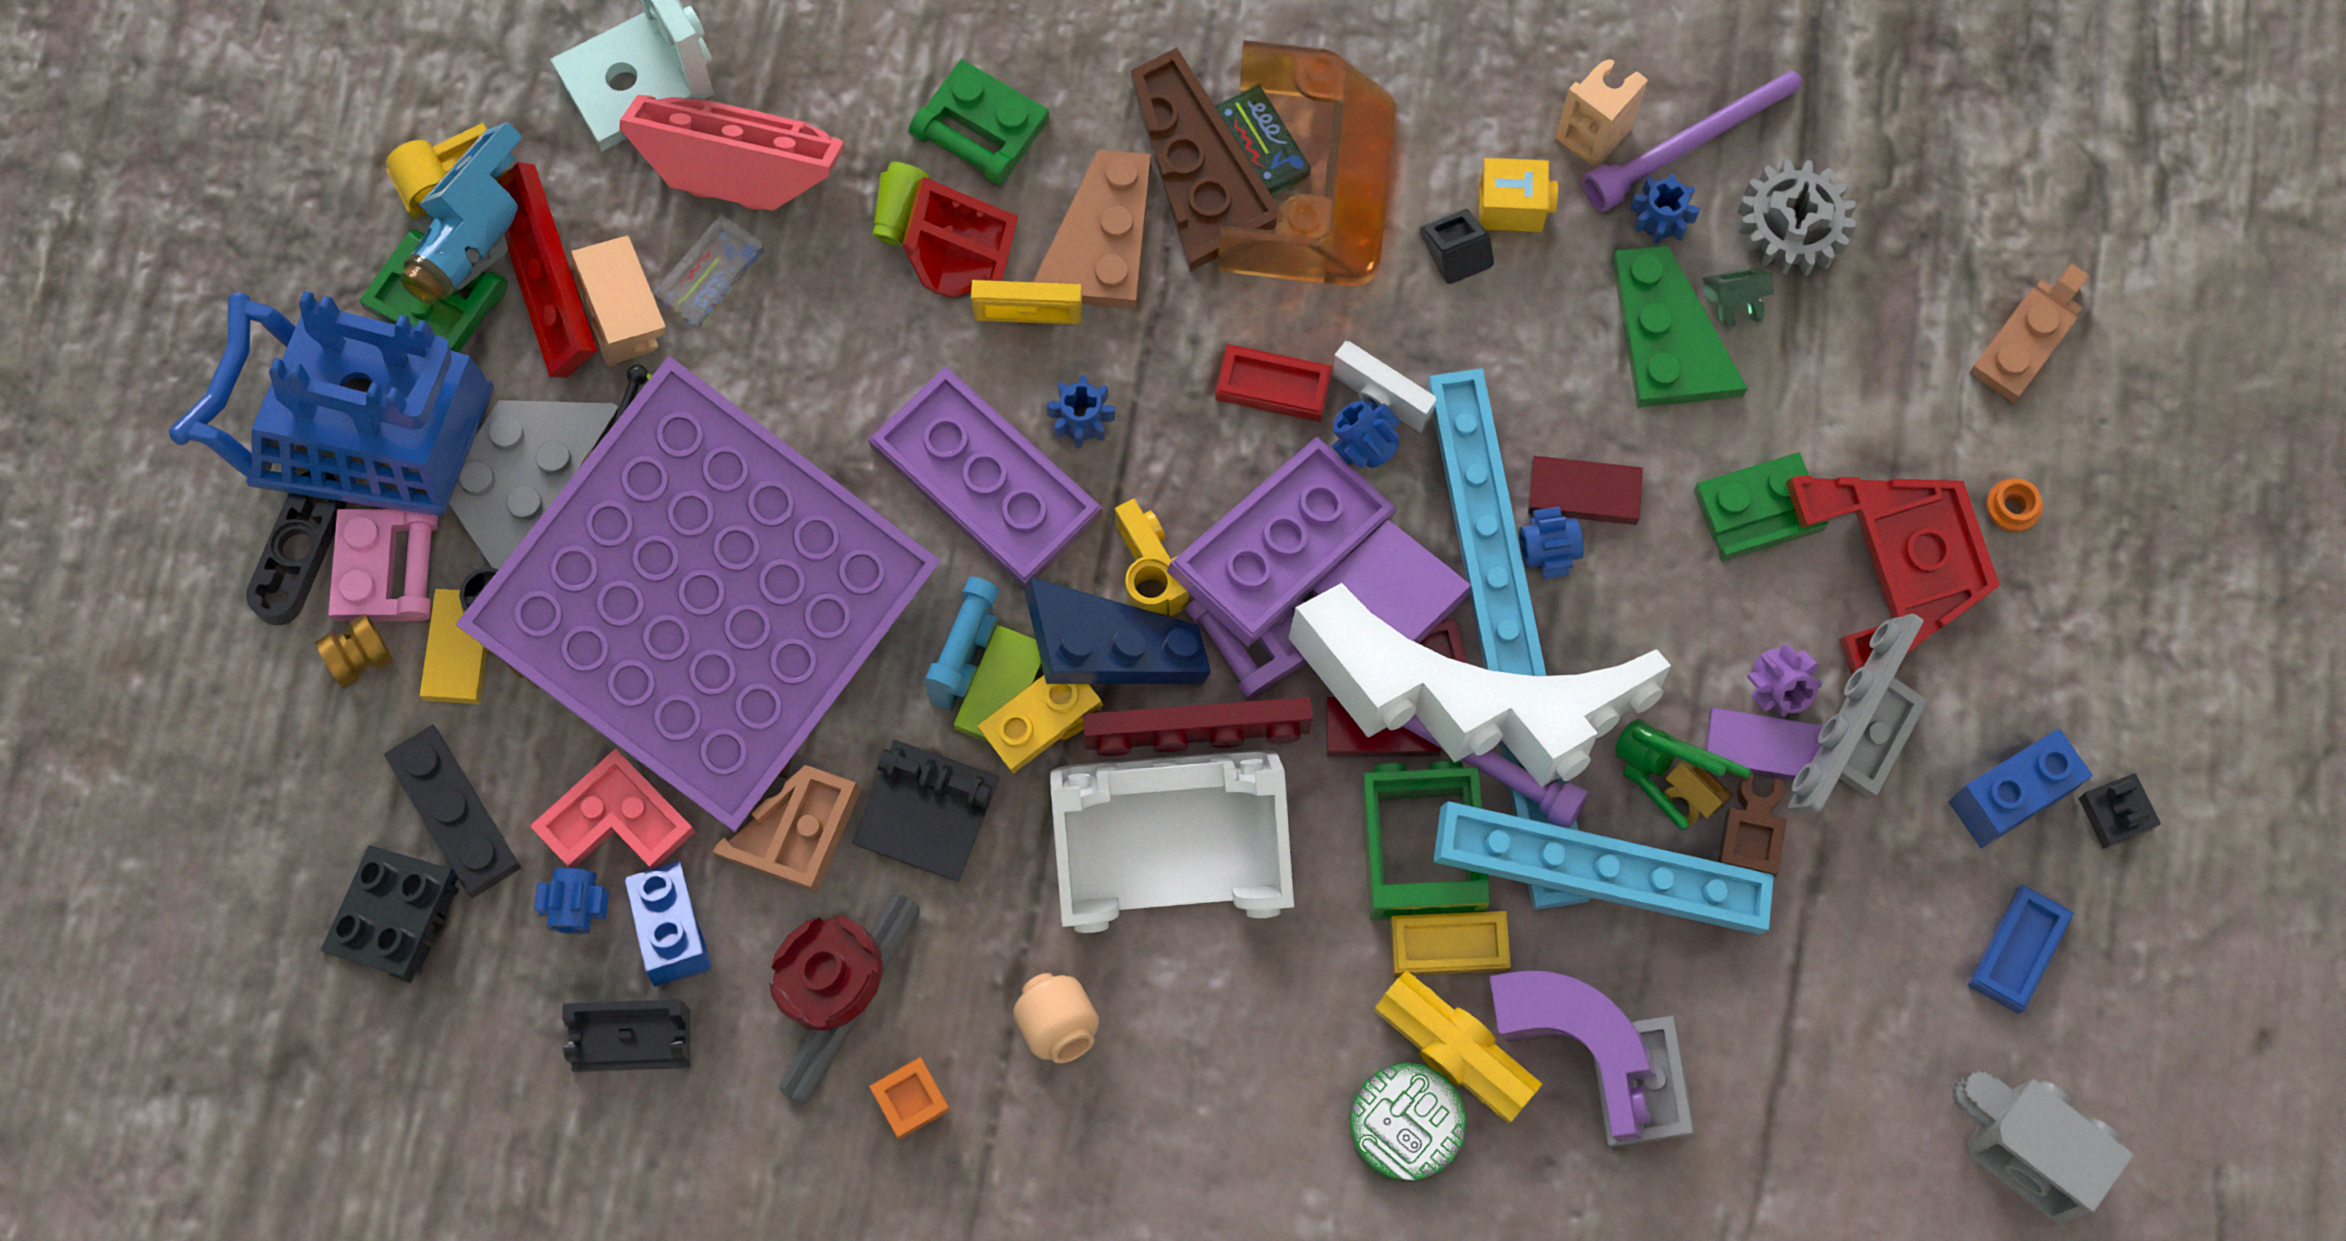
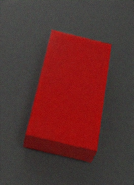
(1273, 382)

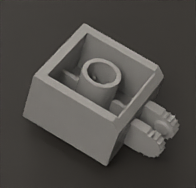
(2041, 1145)

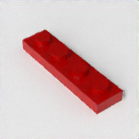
(545, 276)

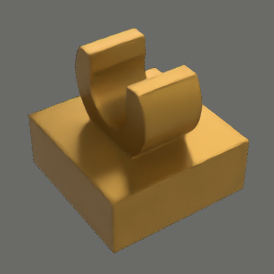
(1699, 788)

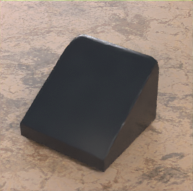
(1458, 246)

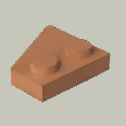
(795, 830)

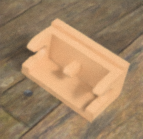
(1599, 116)
(617, 300)

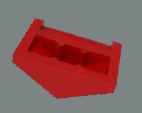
(956, 239)

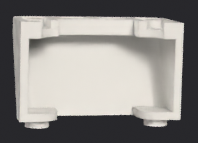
(1171, 835)

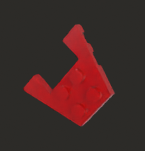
(1919, 543)

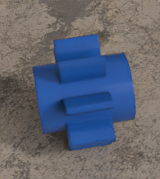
(1664, 208)
(1080, 395)
(1366, 434)
(1551, 542)
(571, 901)

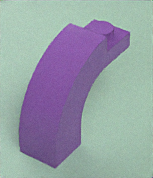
(1556, 1004)

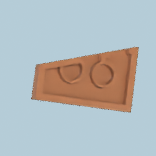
(1103, 232)

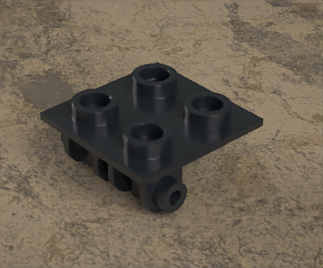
(925, 810)
(390, 913)

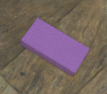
(1762, 743)

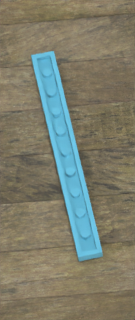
(1490, 556)

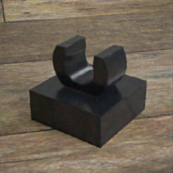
(2119, 810)

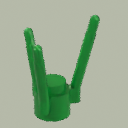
(1653, 751)

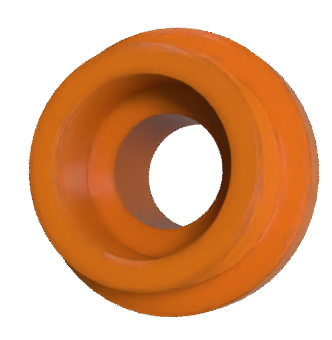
(2021, 492)

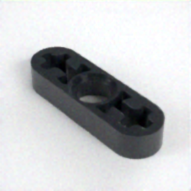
(287, 525)

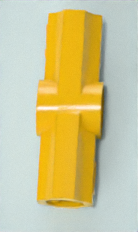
(1457, 1046)

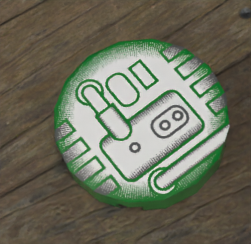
(1407, 1122)

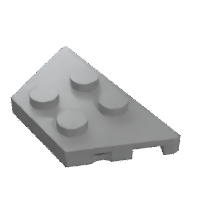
(521, 466)

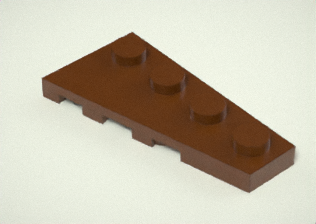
(1198, 159)

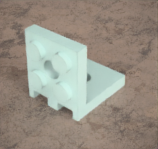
(657, 47)

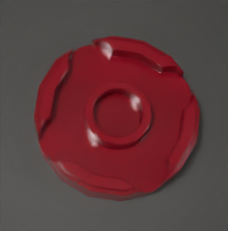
(826, 973)

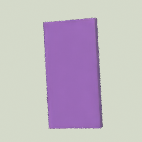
(985, 476)
(1281, 541)

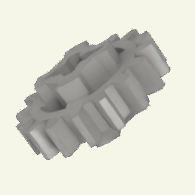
(1819, 211)

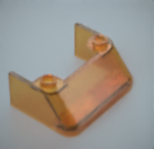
(1335, 234)

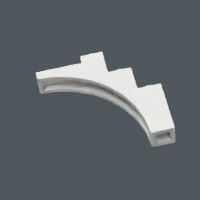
(1467, 708)

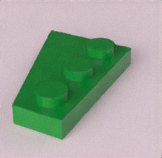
(1668, 334)

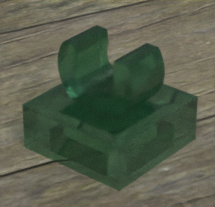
(1736, 288)

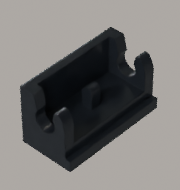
(627, 1035)

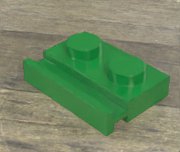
(1753, 507)

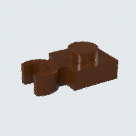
(1751, 835)

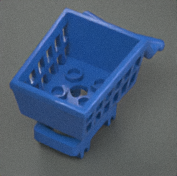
(414, 416)

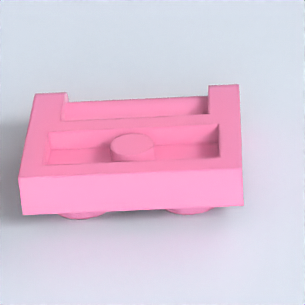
(366, 565)

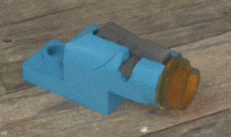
(468, 221)

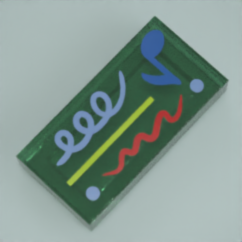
(1264, 139)

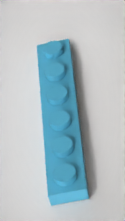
(1603, 868)

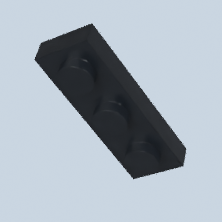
(452, 811)

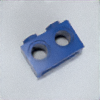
(2020, 788)

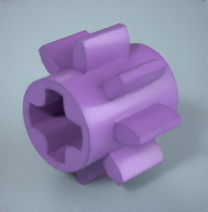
(1784, 680)

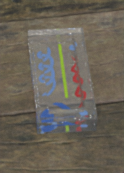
(709, 271)

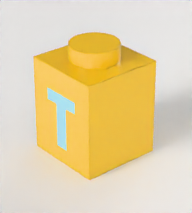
(1515, 194)

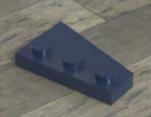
(1111, 642)

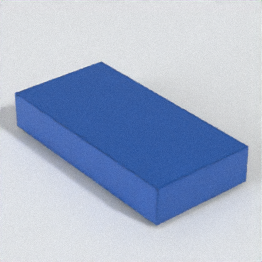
(2020, 949)

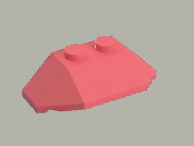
(729, 150)

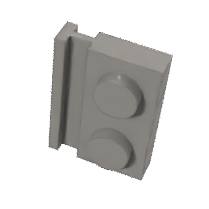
(1666, 1091)

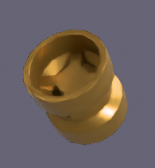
(352, 652)

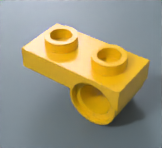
(419, 166)
(1143, 538)
(1038, 720)

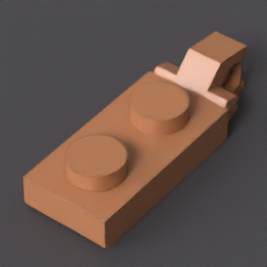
(2030, 335)

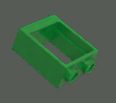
(1395, 782)

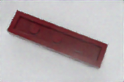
(1175, 727)

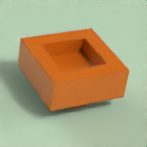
(909, 1098)

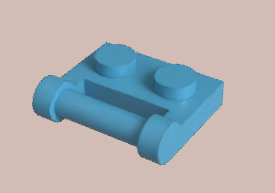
(971, 629)

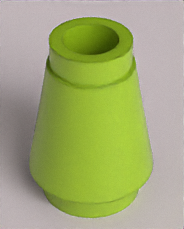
(895, 202)

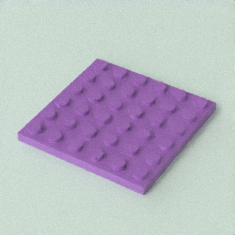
(699, 593)

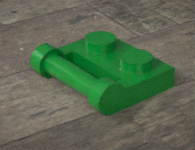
(989, 111)
(450, 317)

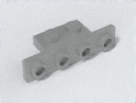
(1870, 727)

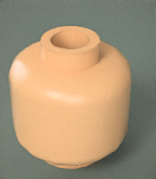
(1056, 1018)

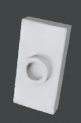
(1383, 385)

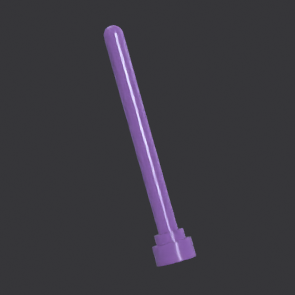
(1609, 184)
(1558, 801)

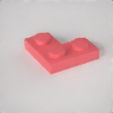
(611, 801)

